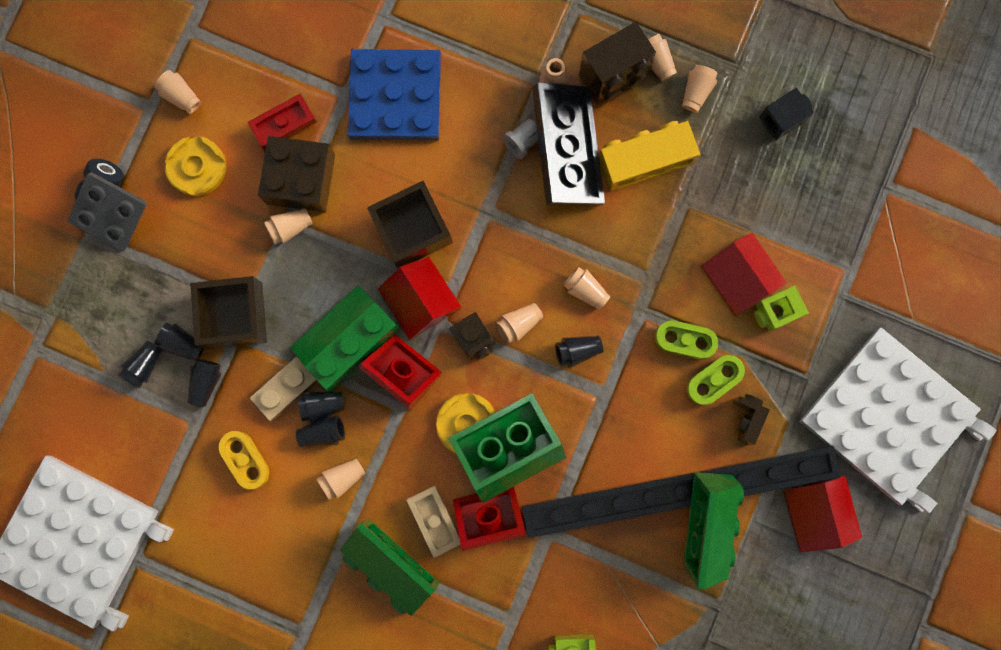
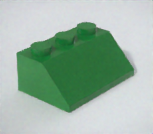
(344, 339)
(507, 447)
(712, 528)
(388, 567)

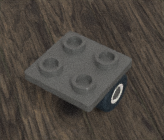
(104, 207)

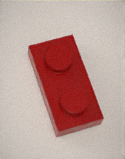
(282, 120)

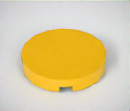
(195, 166)
(460, 413)

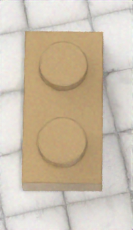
(283, 389)
(434, 521)

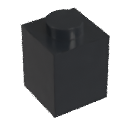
(786, 113)

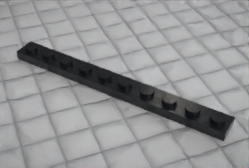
(675, 491)

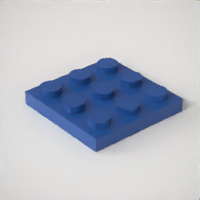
(394, 94)

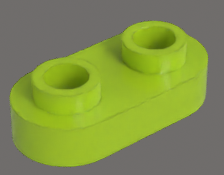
(685, 339)
(714, 380)

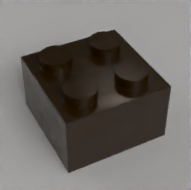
(617, 63)
(296, 174)
(410, 224)
(228, 313)

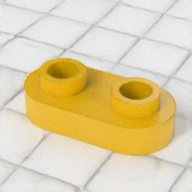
(244, 461)

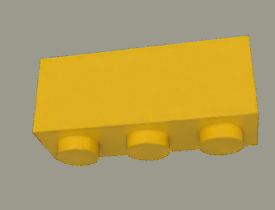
(648, 155)

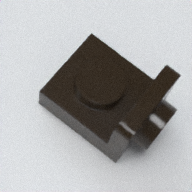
(473, 337)
(750, 424)

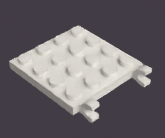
(893, 418)
(75, 542)

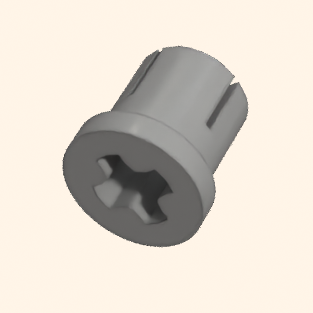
(521, 138)

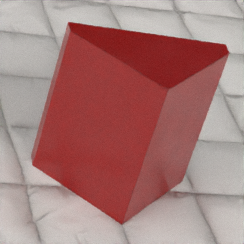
(743, 274)
(418, 297)
(401, 371)
(823, 515)
(488, 521)

